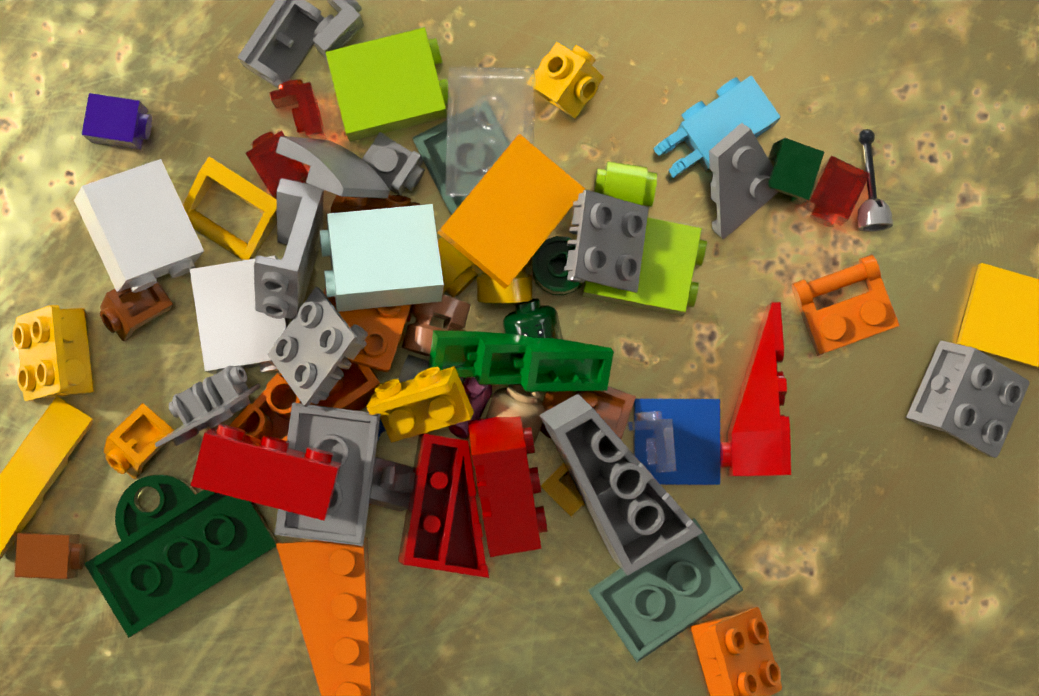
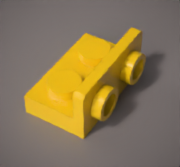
(421, 404)

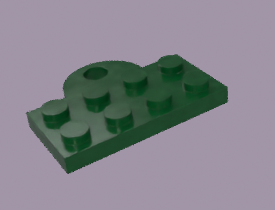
(175, 549)

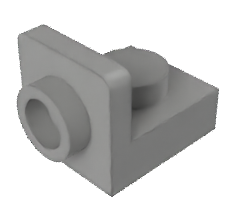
(338, 30)
(394, 164)

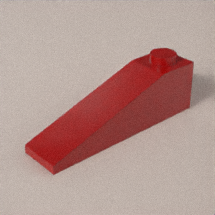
(757, 432)

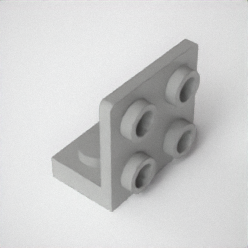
(969, 397)

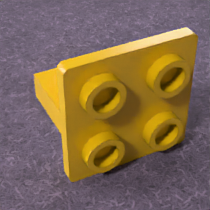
(53, 353)

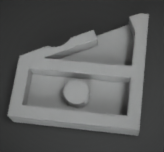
(739, 179)

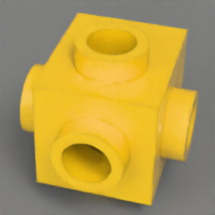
(568, 78)

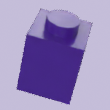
(116, 121)

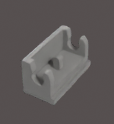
(281, 40)

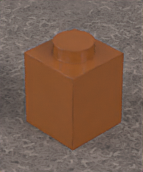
(48, 555)

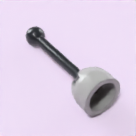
(874, 212)

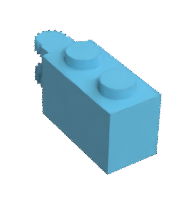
(709, 124)

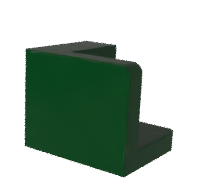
(794, 169)

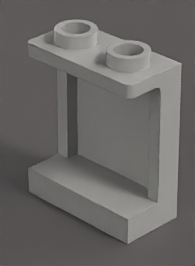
(284, 282)

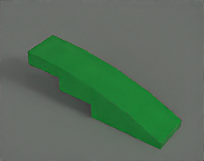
(523, 360)

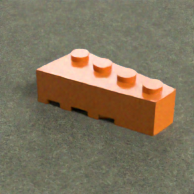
(334, 612)

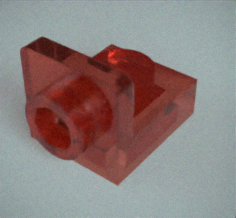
(307, 115)

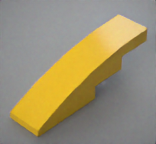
(37, 466)

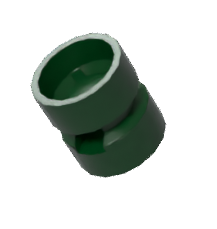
(549, 268)

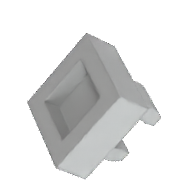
(391, 484)

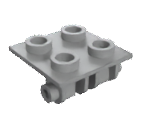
(607, 241)
(315, 348)
(209, 403)

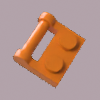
(848, 319)

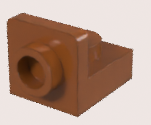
(127, 311)

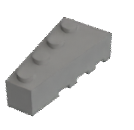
(620, 494)

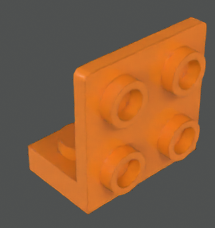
(383, 329)

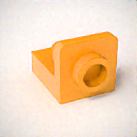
(133, 441)

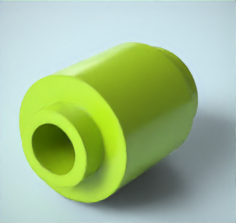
(627, 183)

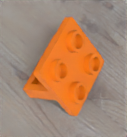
(737, 655)

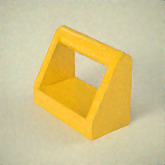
(216, 172)

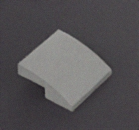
(334, 167)

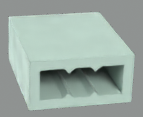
(382, 257)

